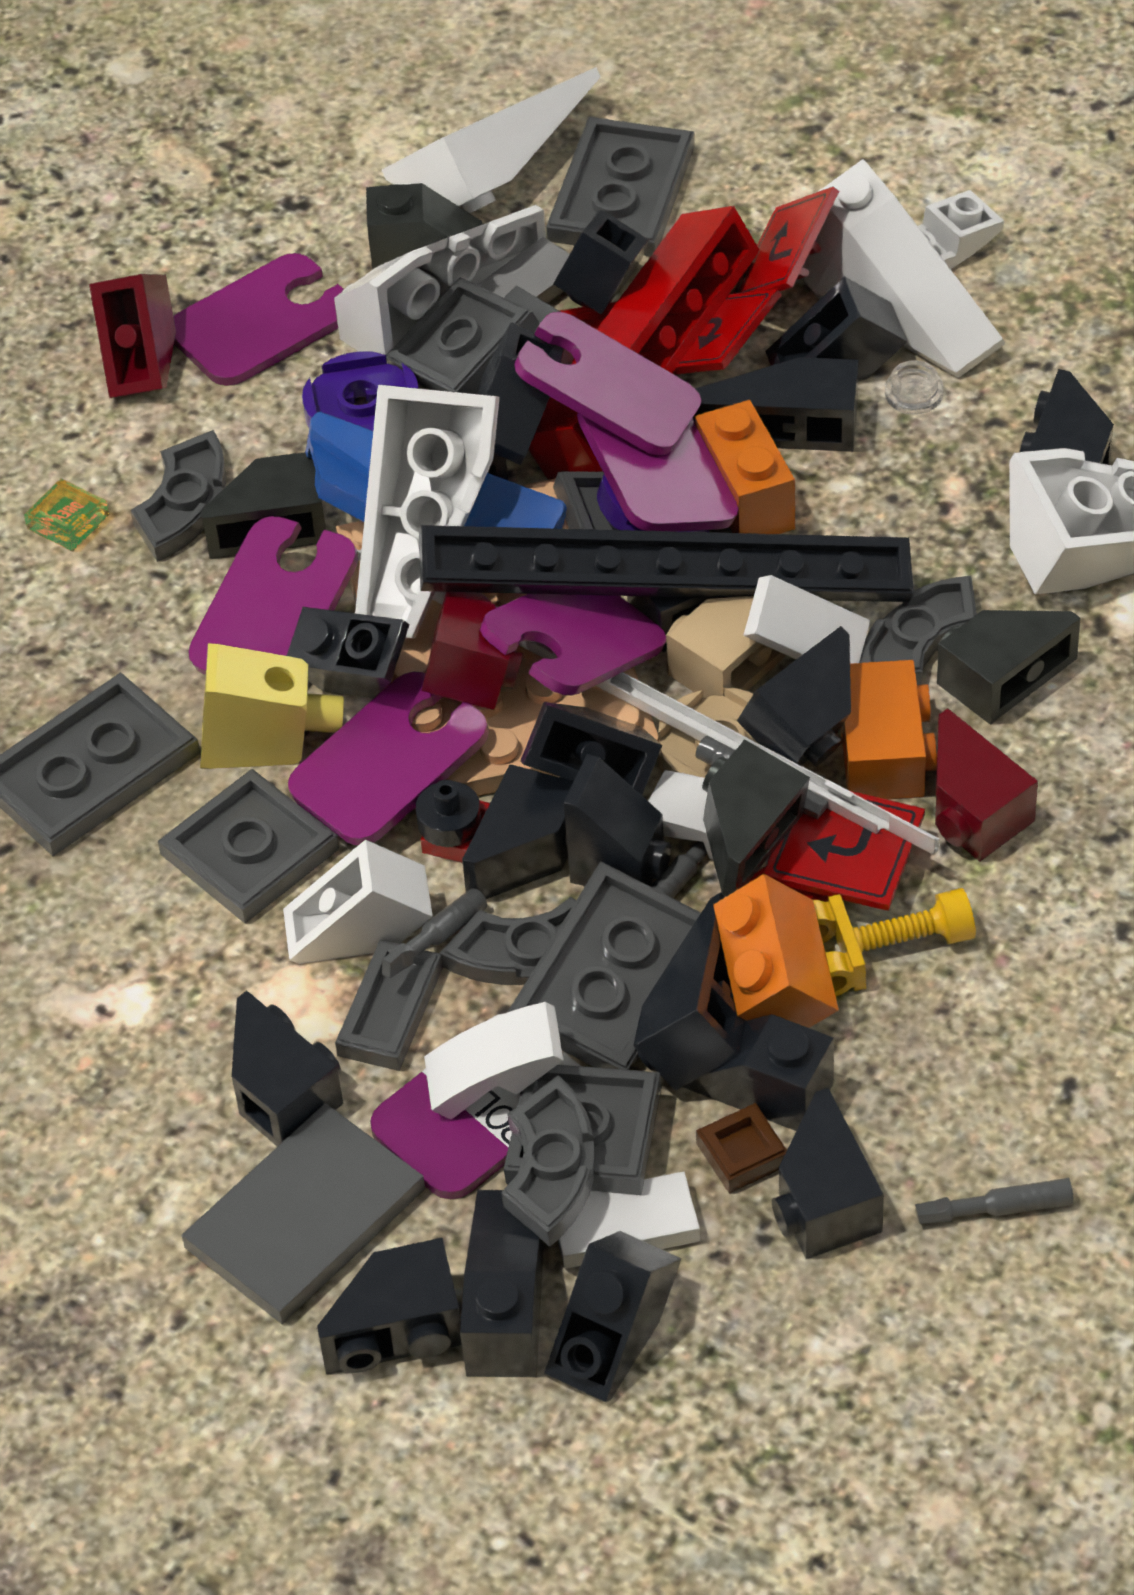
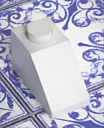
(356, 905)

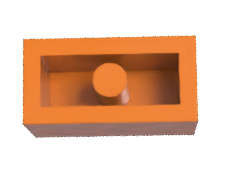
(750, 468)
(884, 733)
(775, 953)

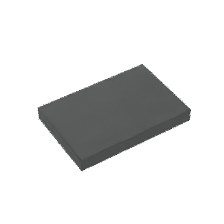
(626, 172)
(90, 763)
(607, 965)
(303, 1213)

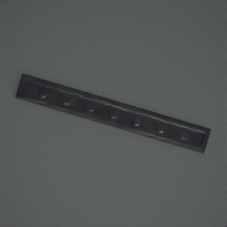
(660, 563)

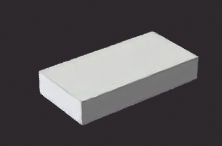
(798, 620)
(658, 1217)

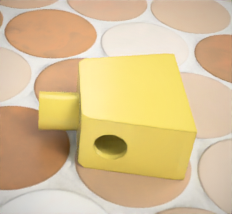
(260, 709)

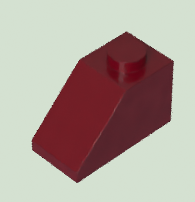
(134, 332)
(462, 660)
(979, 790)

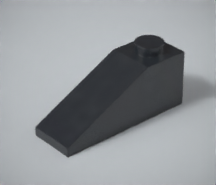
(799, 401)
(691, 1012)
(501, 1293)

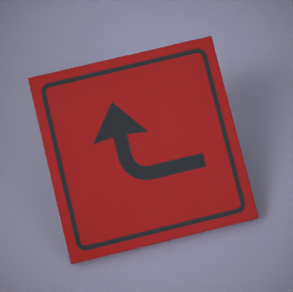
(788, 243)
(728, 331)
(845, 858)

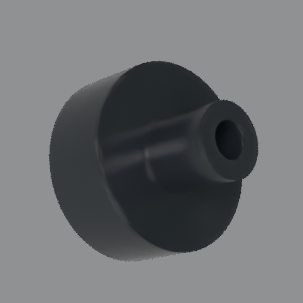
(448, 813)

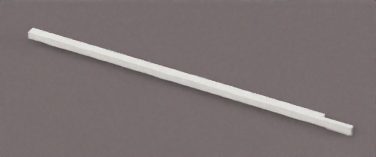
(698, 726)

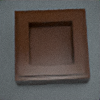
(741, 1147)

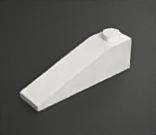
(492, 150)
(885, 251)
(397, 294)
(423, 471)
(1071, 519)

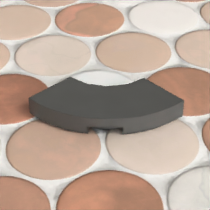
(190, 481)
(918, 625)
(502, 948)
(555, 1163)

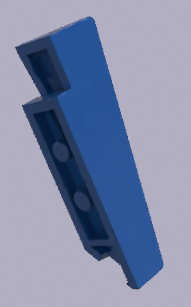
(342, 474)

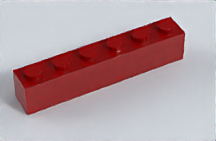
(658, 317)

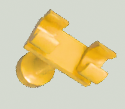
(948, 917)

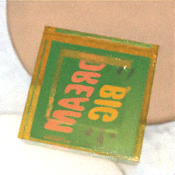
(66, 514)

